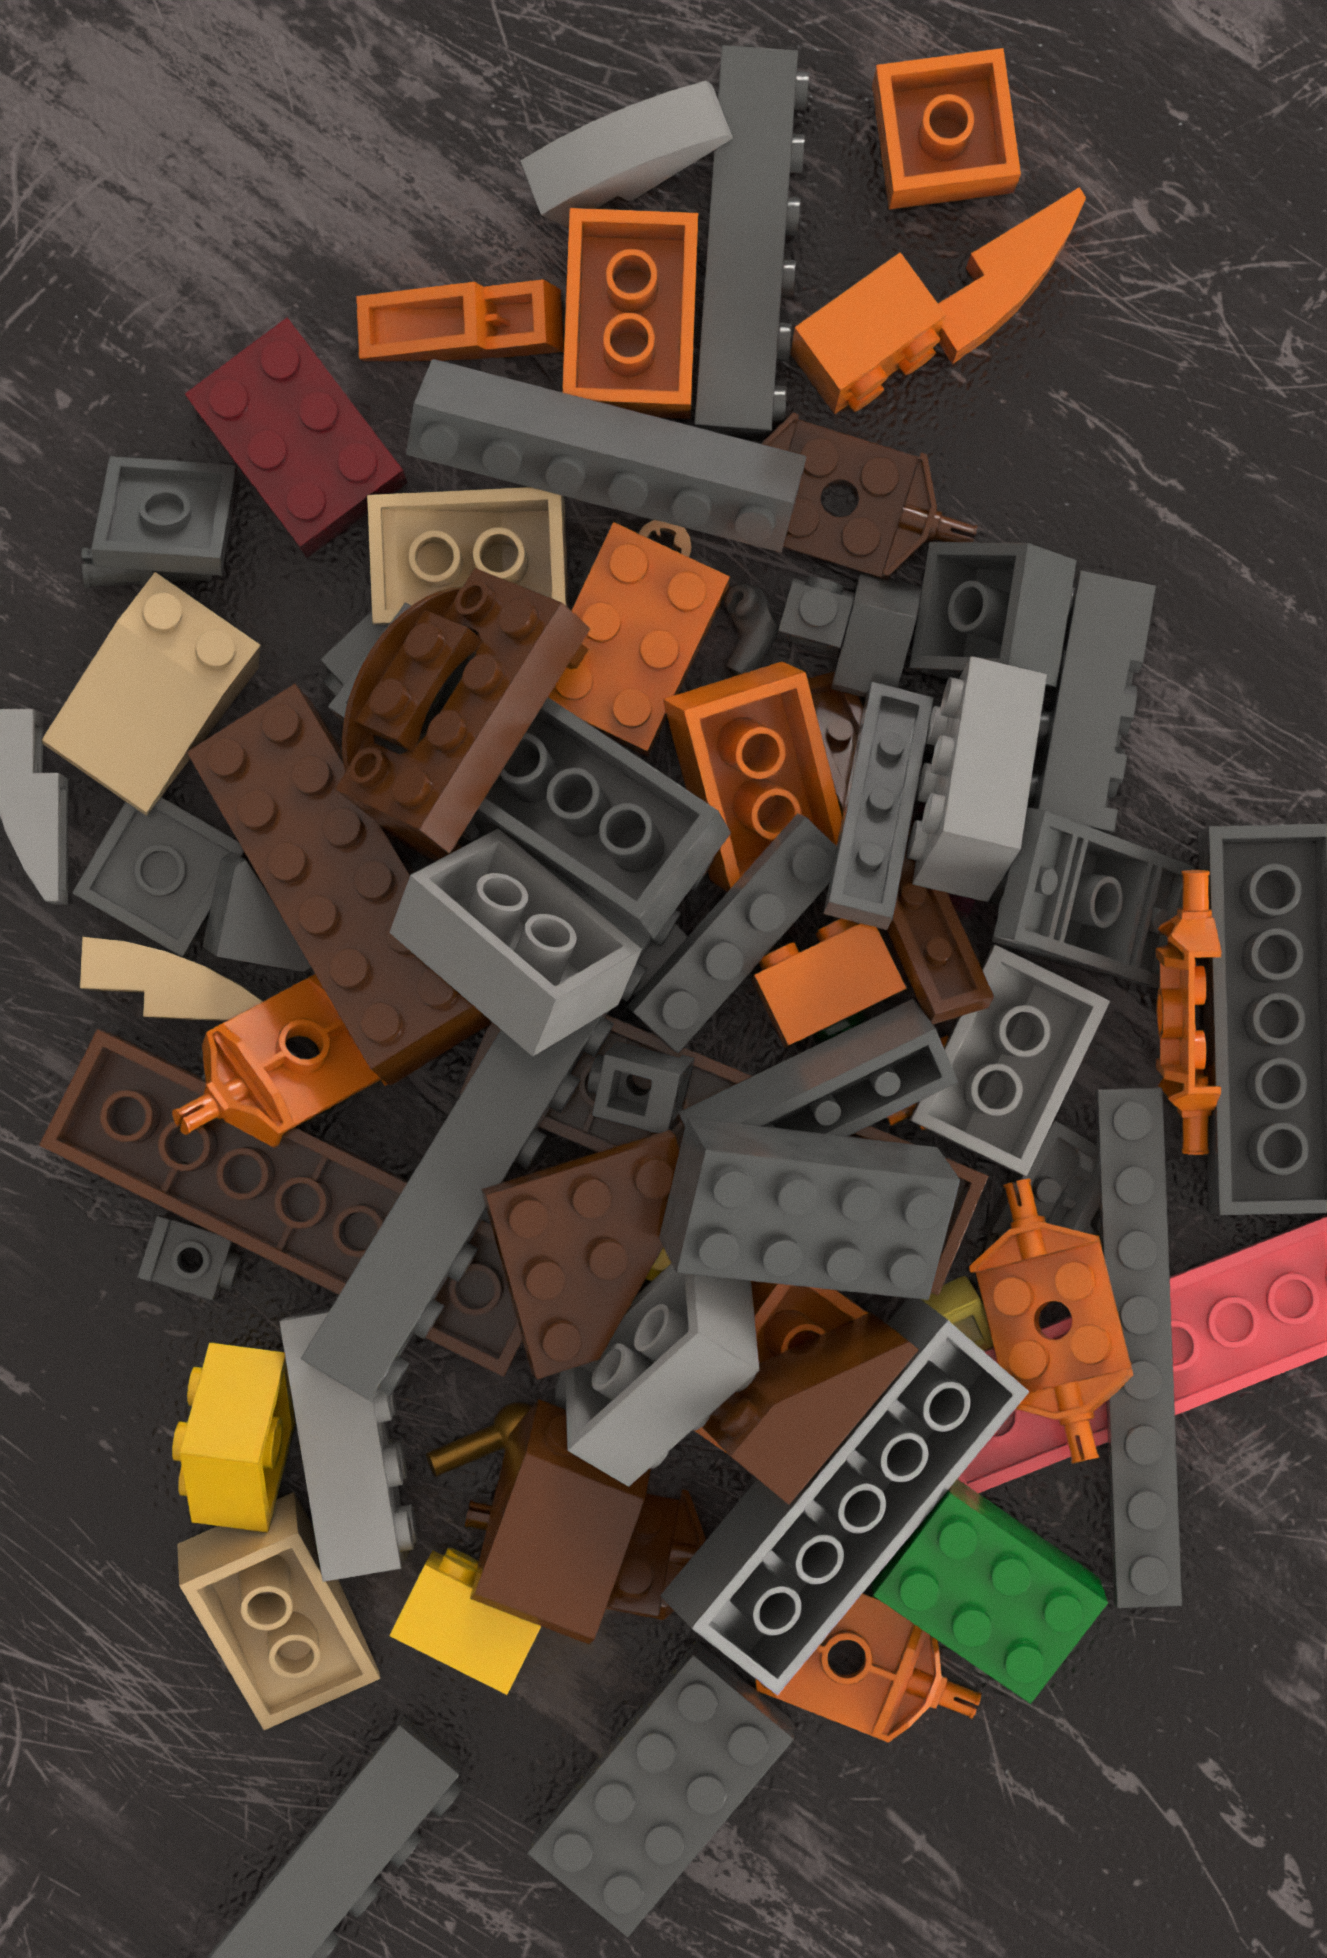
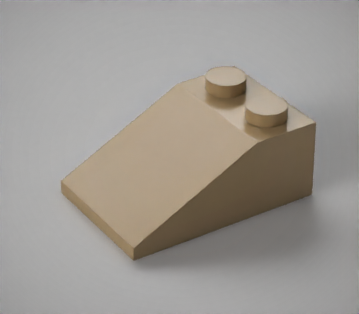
(439, 537)
(152, 693)
(273, 1616)

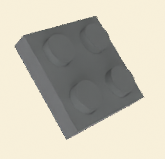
(164, 516)
(158, 873)

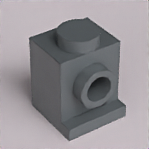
(815, 615)
(624, 1102)
(164, 1252)

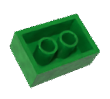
(991, 1591)

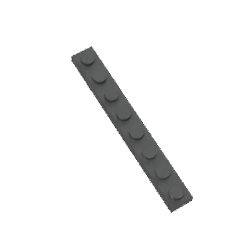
(1143, 1409)

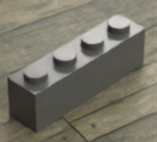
(842, 1080)

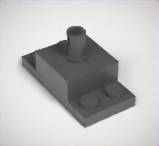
(1087, 899)

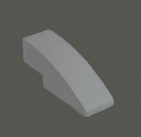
(626, 151)
(33, 804)

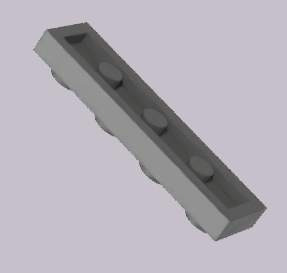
(879, 806)
(736, 934)

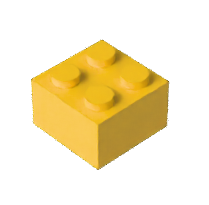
(235, 1437)
(461, 1631)

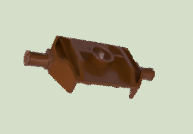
(893, 496)
(659, 1548)

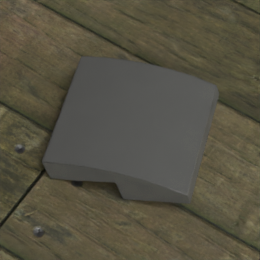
(1061, 1182)

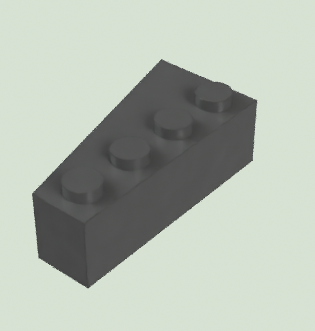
(1092, 700)

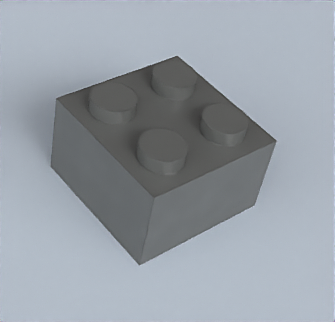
(992, 605)

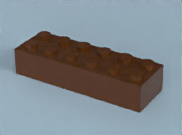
(332, 881)

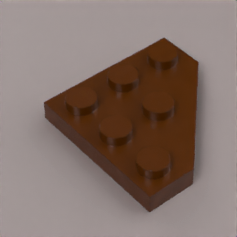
(581, 1246)

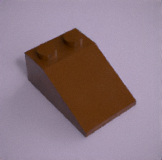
(808, 1402)
(554, 1530)

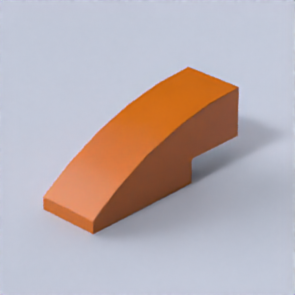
(1006, 276)
(461, 322)

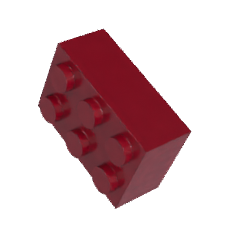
(296, 437)

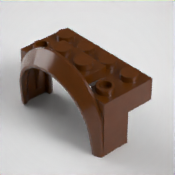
(442, 780)

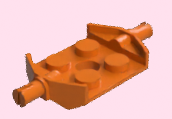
(1183, 986)
(260, 1083)
(1021, 1276)
(890, 1688)

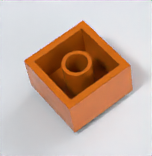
(946, 128)
(868, 335)
(827, 980)

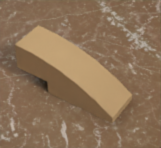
(169, 982)

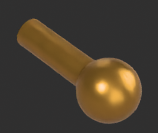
(478, 1443)

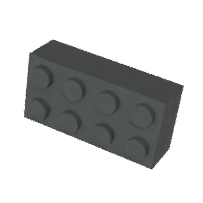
(808, 1209)
(662, 1788)

